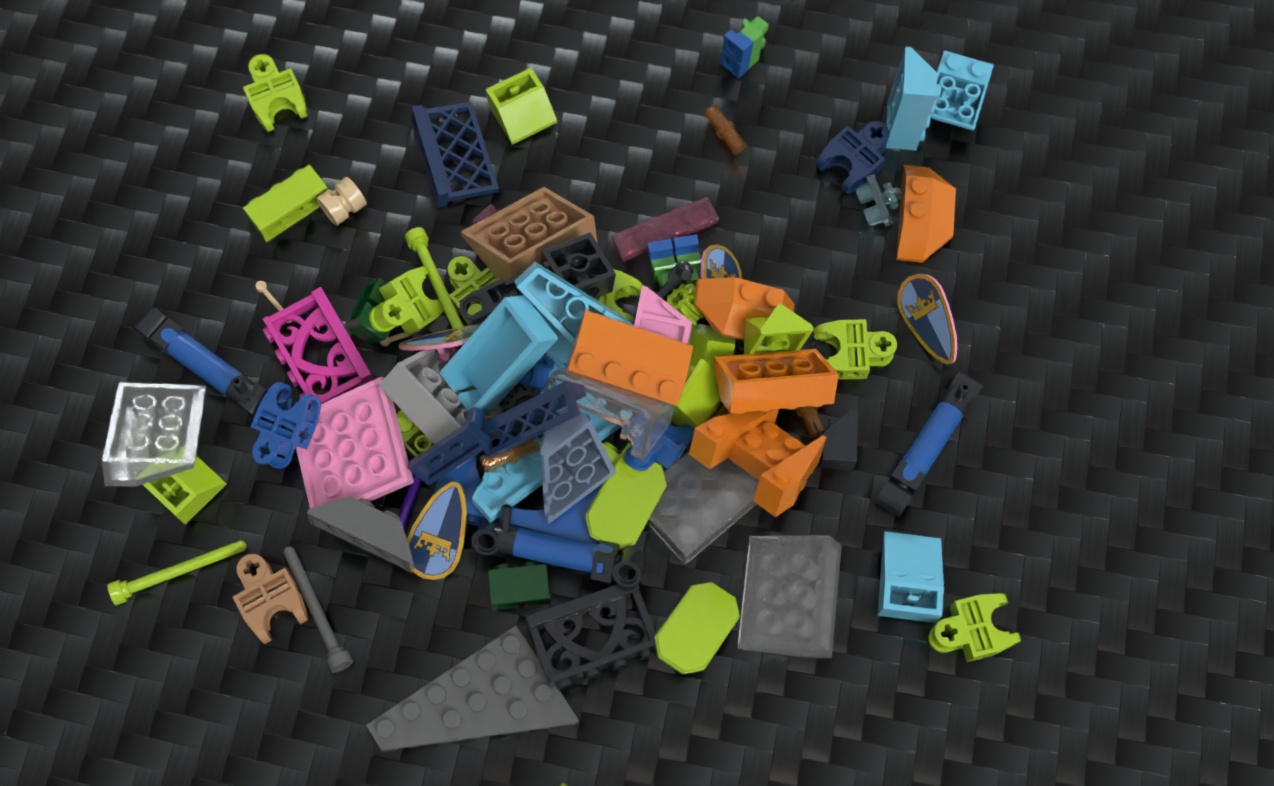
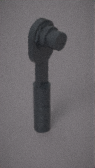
(679, 274)

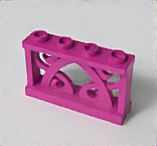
(323, 315)

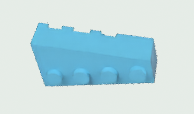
(560, 300)

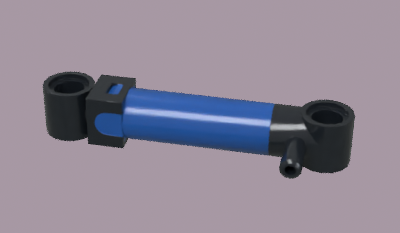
(179, 345)
(928, 444)
(599, 559)

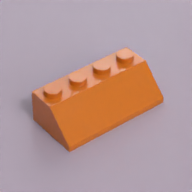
(630, 357)
(775, 380)

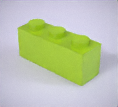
(286, 203)

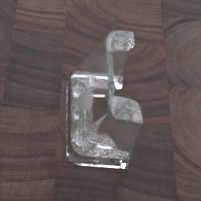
(640, 416)

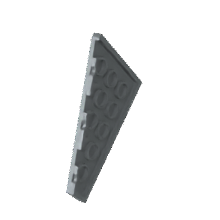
(482, 696)

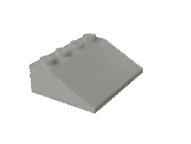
(427, 397)

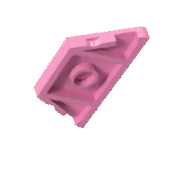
(661, 318)

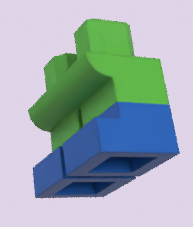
(743, 49)
(662, 258)

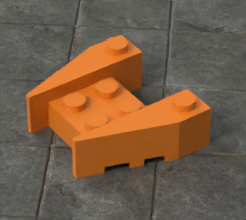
(761, 450)

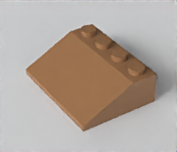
(519, 233)

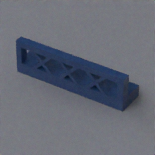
(530, 411)

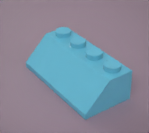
(911, 101)

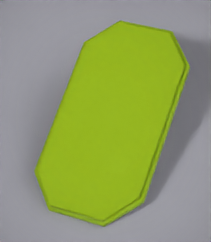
(625, 503)
(696, 628)

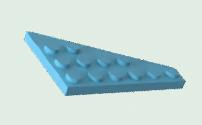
(516, 481)

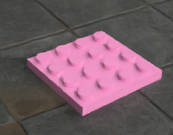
(355, 448)

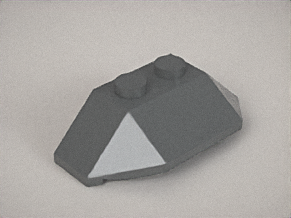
(365, 527)

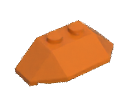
(924, 213)
(732, 299)

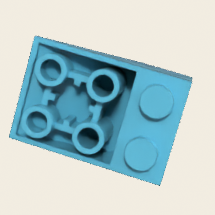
(962, 89)
(911, 578)

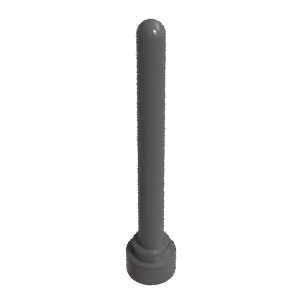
(337, 657)

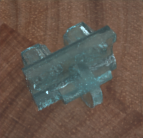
(879, 212)

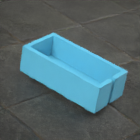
(499, 353)

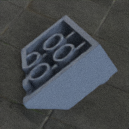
(572, 464)

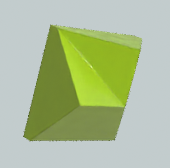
(776, 332)
(709, 344)

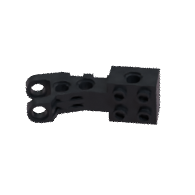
(575, 261)

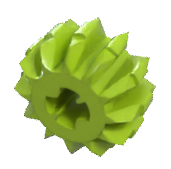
(683, 301)

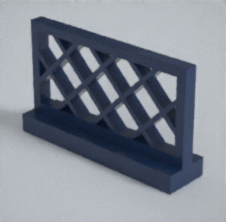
(432, 158)

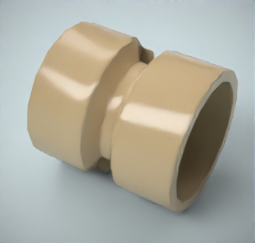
(341, 201)

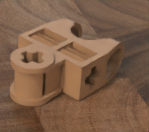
(266, 595)

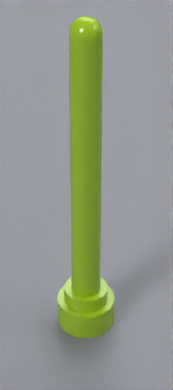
(417, 240)
(122, 590)

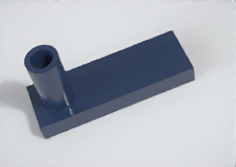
(452, 449)

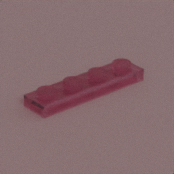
(667, 226)

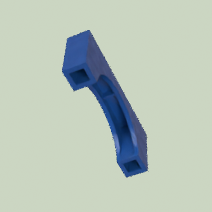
(569, 525)

